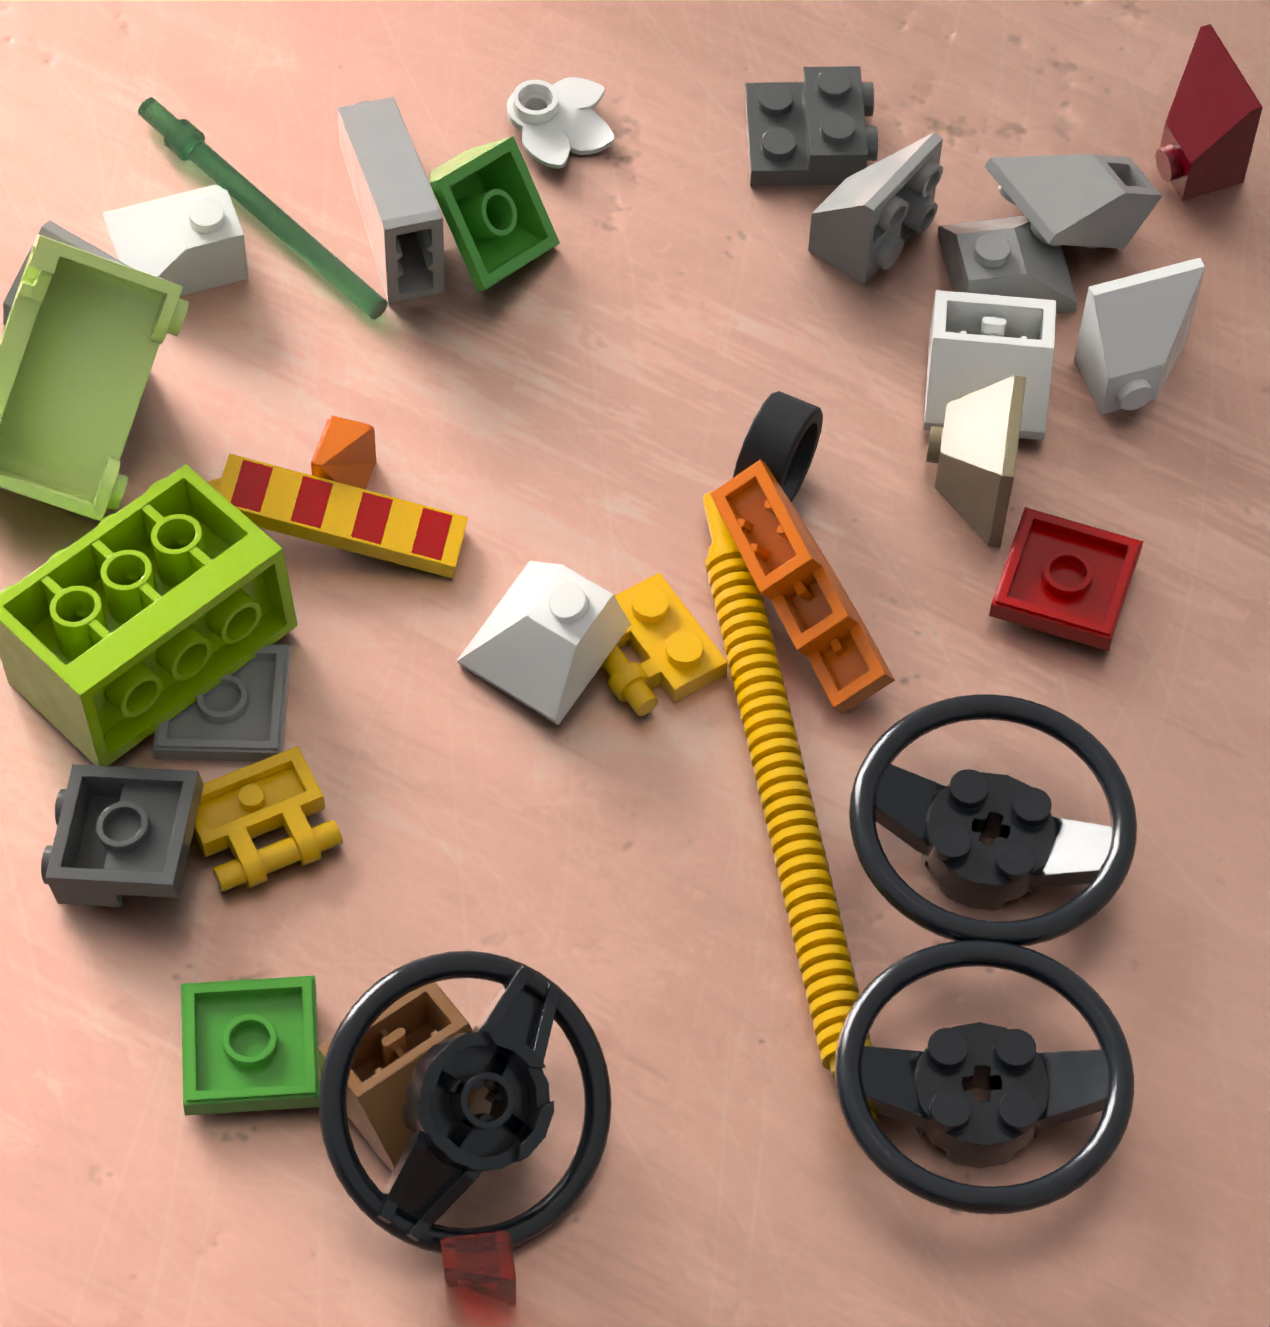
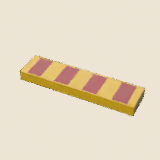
(344, 515)

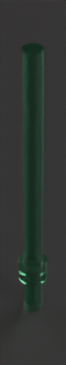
(189, 143)

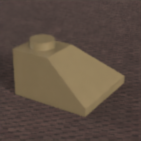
(979, 455)

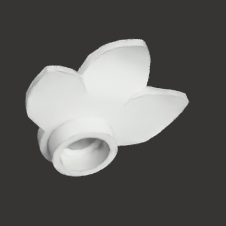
(559, 119)

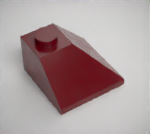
(1209, 122)

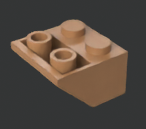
(387, 1062)

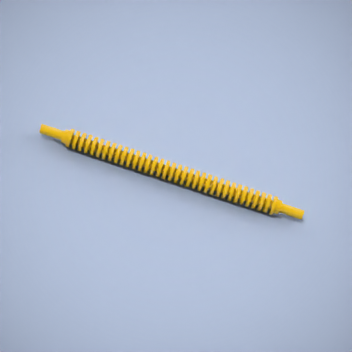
(782, 789)

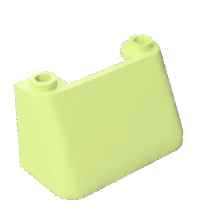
(76, 373)

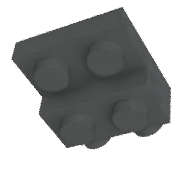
(810, 128)
(121, 834)

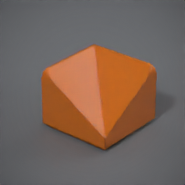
(345, 452)

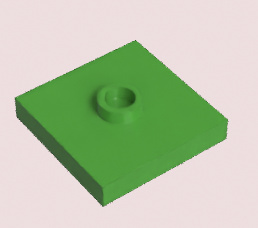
(250, 1045)

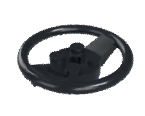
(1028, 845)
(1024, 1086)
(447, 1140)

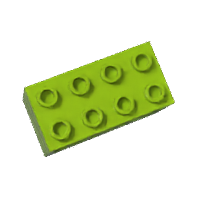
(144, 615)

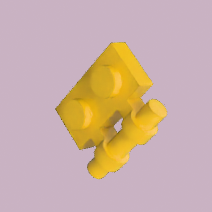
(669, 644)
(257, 801)

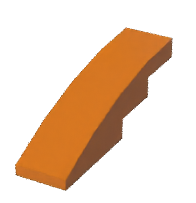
(801, 587)

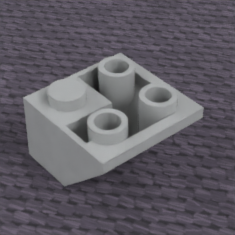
(1077, 197)
(878, 210)

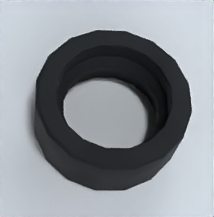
(783, 438)

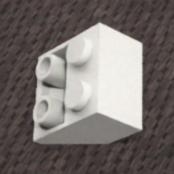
(987, 340)

